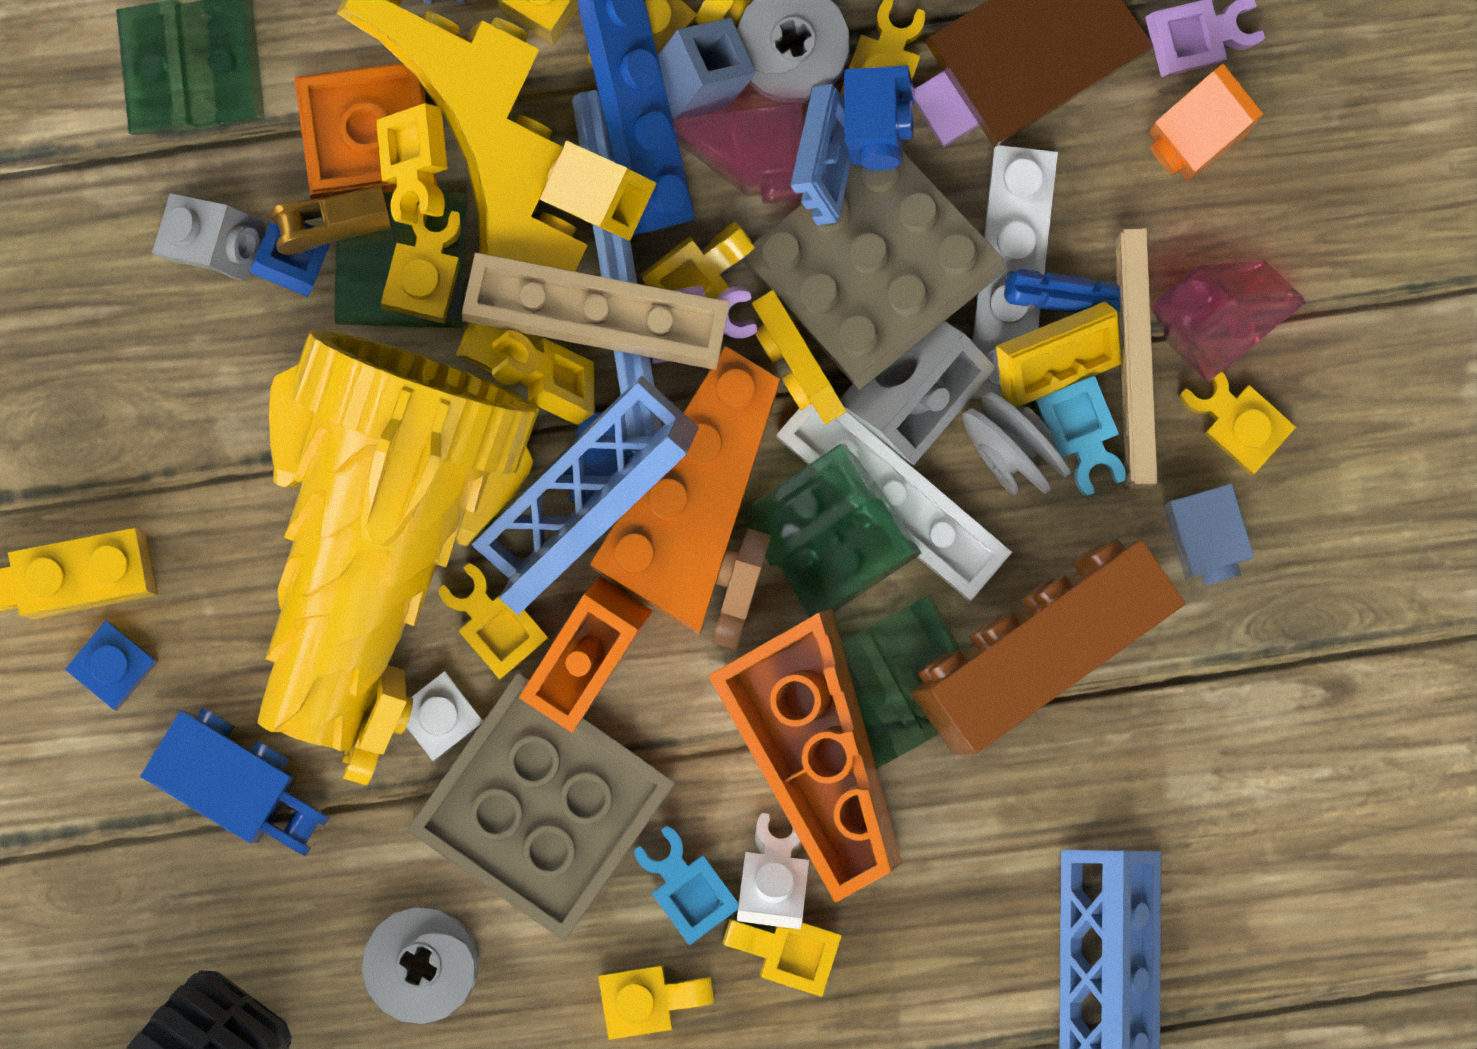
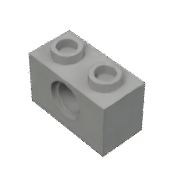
(920, 391)

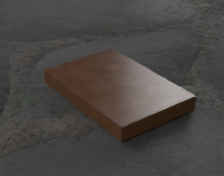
(1033, 56)

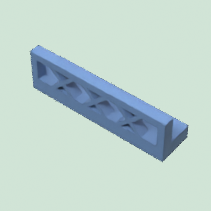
(602, 509)
(1130, 930)

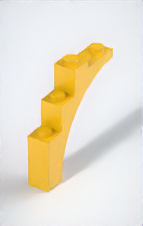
(505, 159)

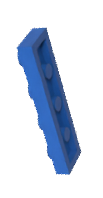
(637, 105)

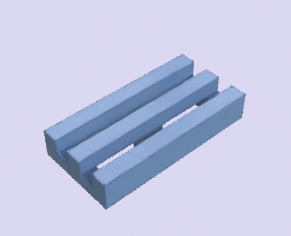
(822, 156)

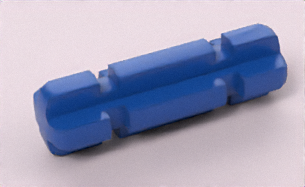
(1058, 291)

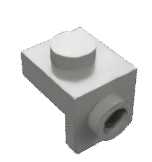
(208, 236)

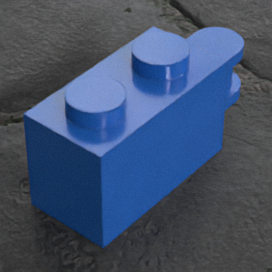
(230, 781)

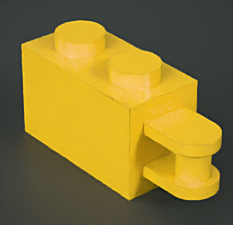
(78, 574)

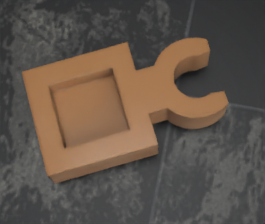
(740, 575)

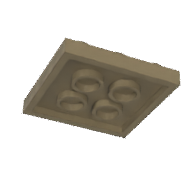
(879, 273)
(540, 810)

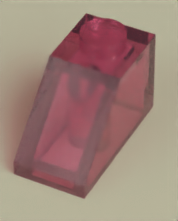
(748, 148)
(1224, 312)

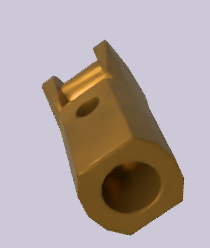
(343, 218)

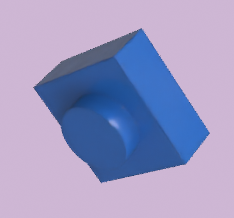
(293, 271)
(111, 665)

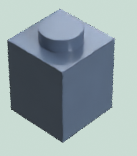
(704, 68)
(1209, 534)

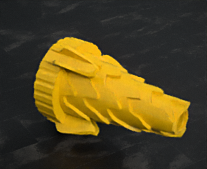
(392, 474)

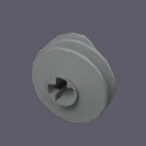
(787, 77)
(1011, 440)
(389, 976)

